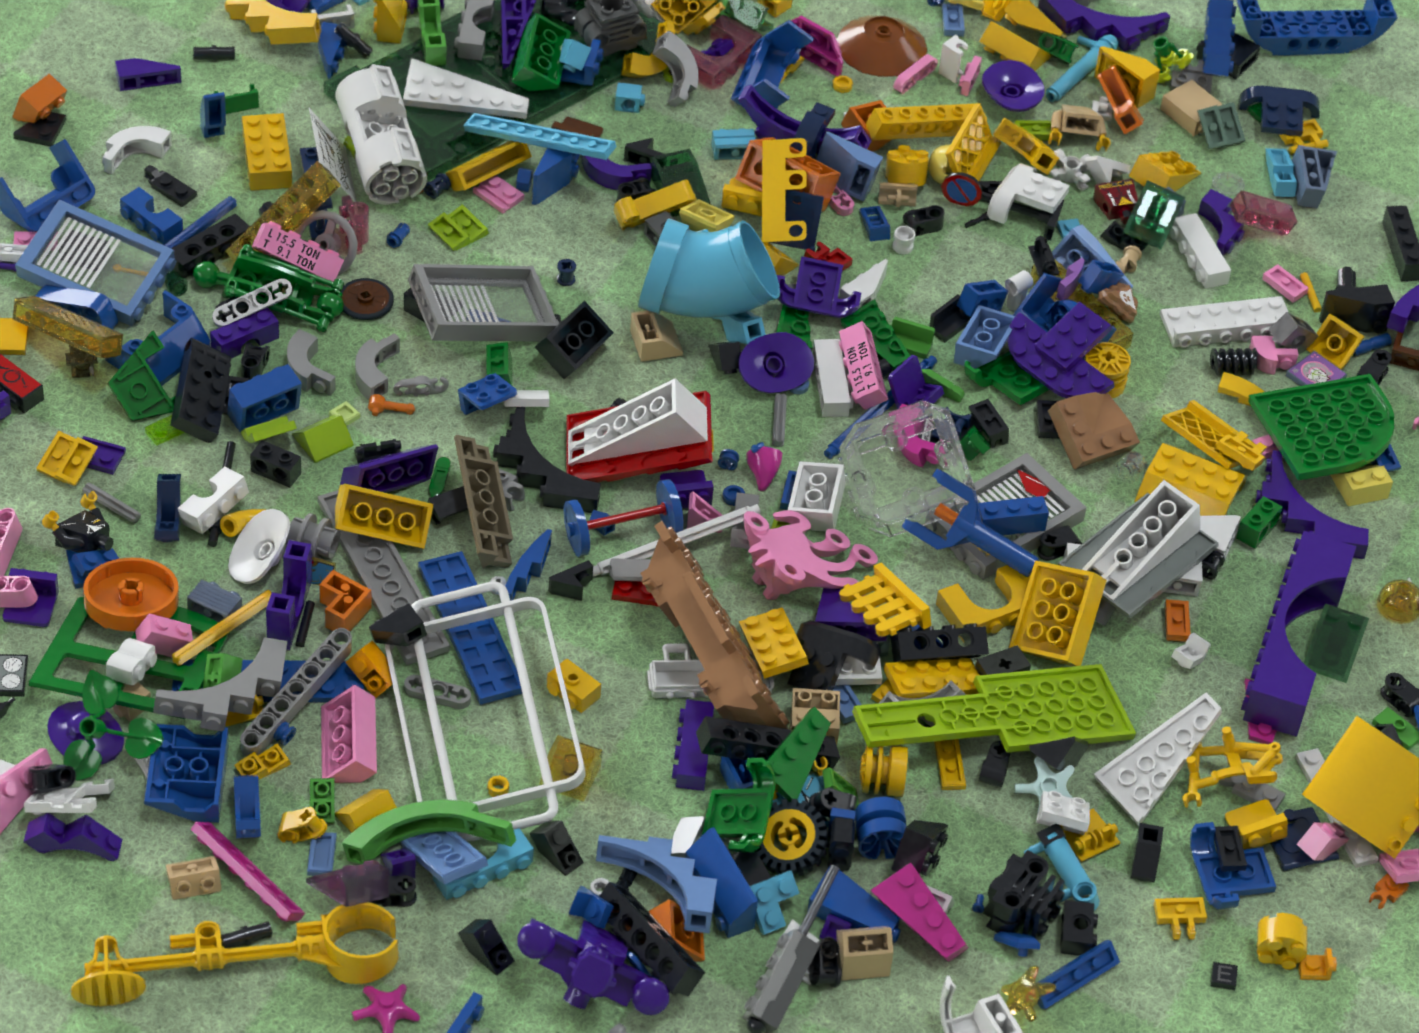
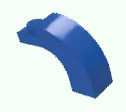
(247, 806)

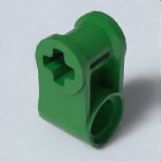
(1061, 47)

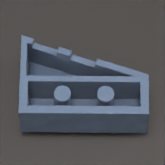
(1312, 174)

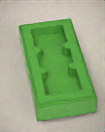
(1407, 733)
(837, 782)

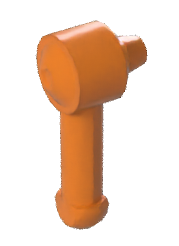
(378, 403)

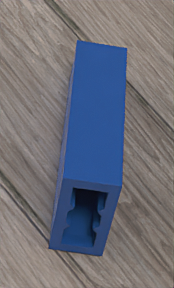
(855, 905)

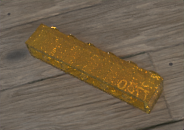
(68, 326)

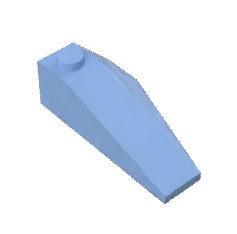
(1082, 244)

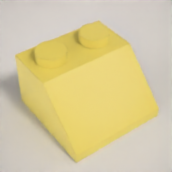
(1363, 484)

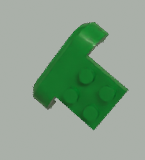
(1006, 377)
(743, 811)

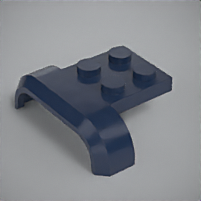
(1281, 107)

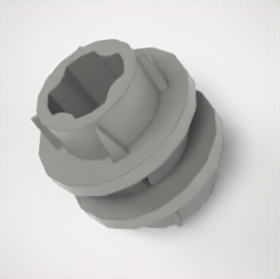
(321, 535)

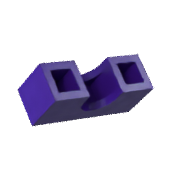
(259, 326)

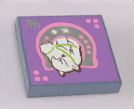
(1314, 370)

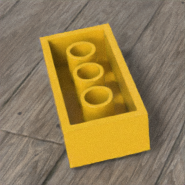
(267, 151)

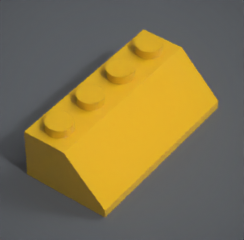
(382, 515)

